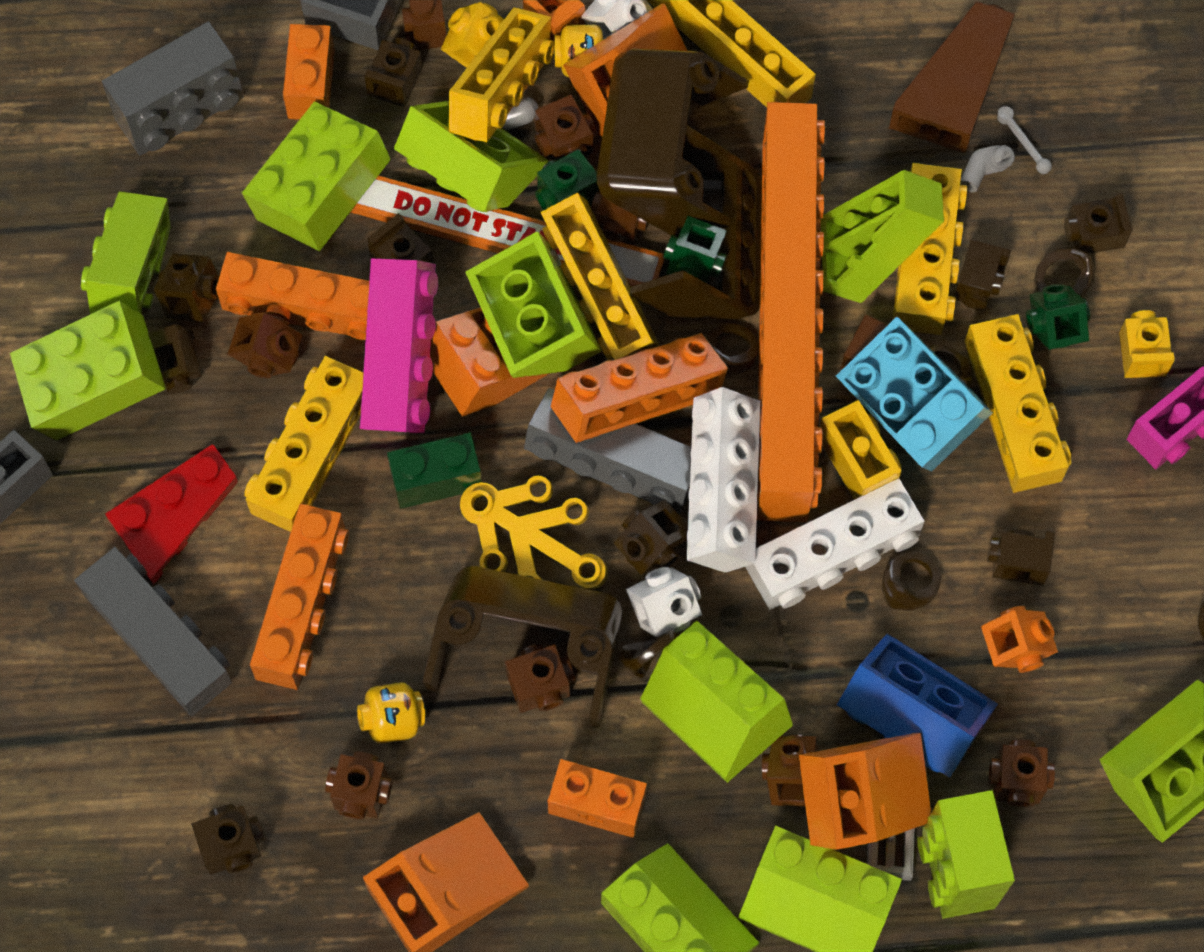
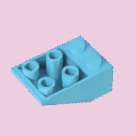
(914, 394)

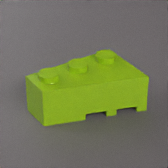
(877, 233)
(127, 252)

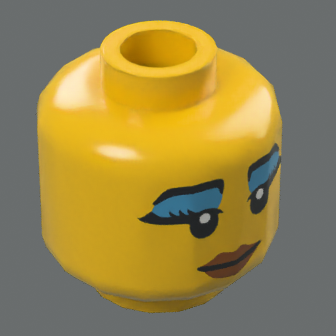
(574, 41)
(391, 713)

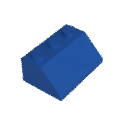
(909, 694)

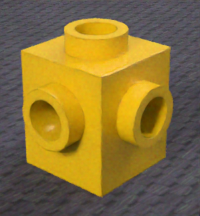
(470, 31)

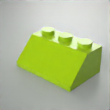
(480, 171)
(532, 309)
(715, 702)
(1162, 765)
(818, 896)
(672, 909)

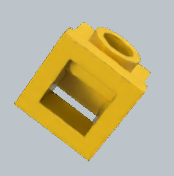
(1141, 356)

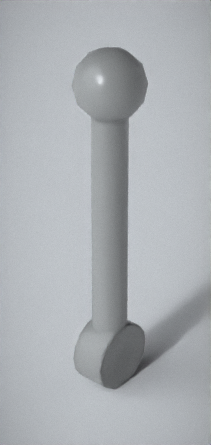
(1005, 116)

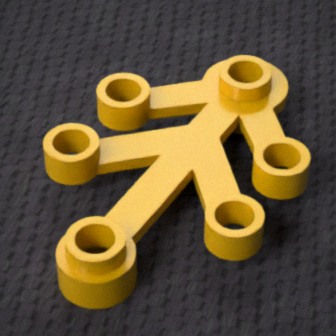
(526, 530)

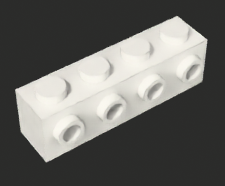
(723, 480)
(836, 544)

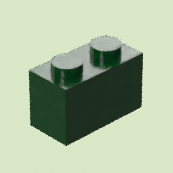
(434, 470)

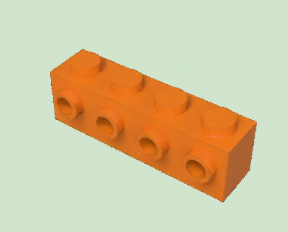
(294, 293)
(637, 387)
(299, 596)

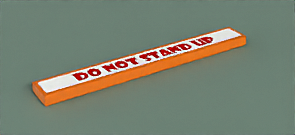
(492, 230)

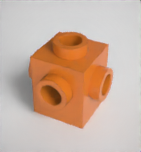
(1020, 639)

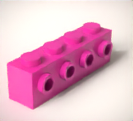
(398, 345)
(1171, 423)

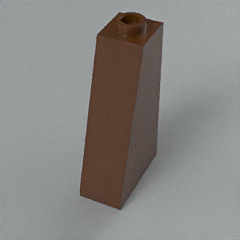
(954, 83)

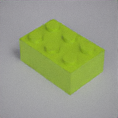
(316, 176)
(87, 371)
(966, 855)

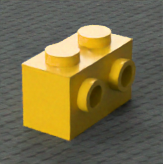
(858, 450)

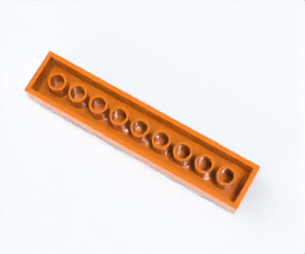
(790, 313)

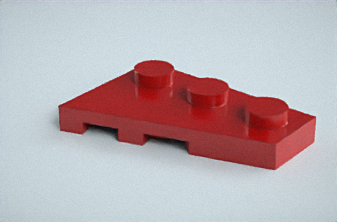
(169, 510)

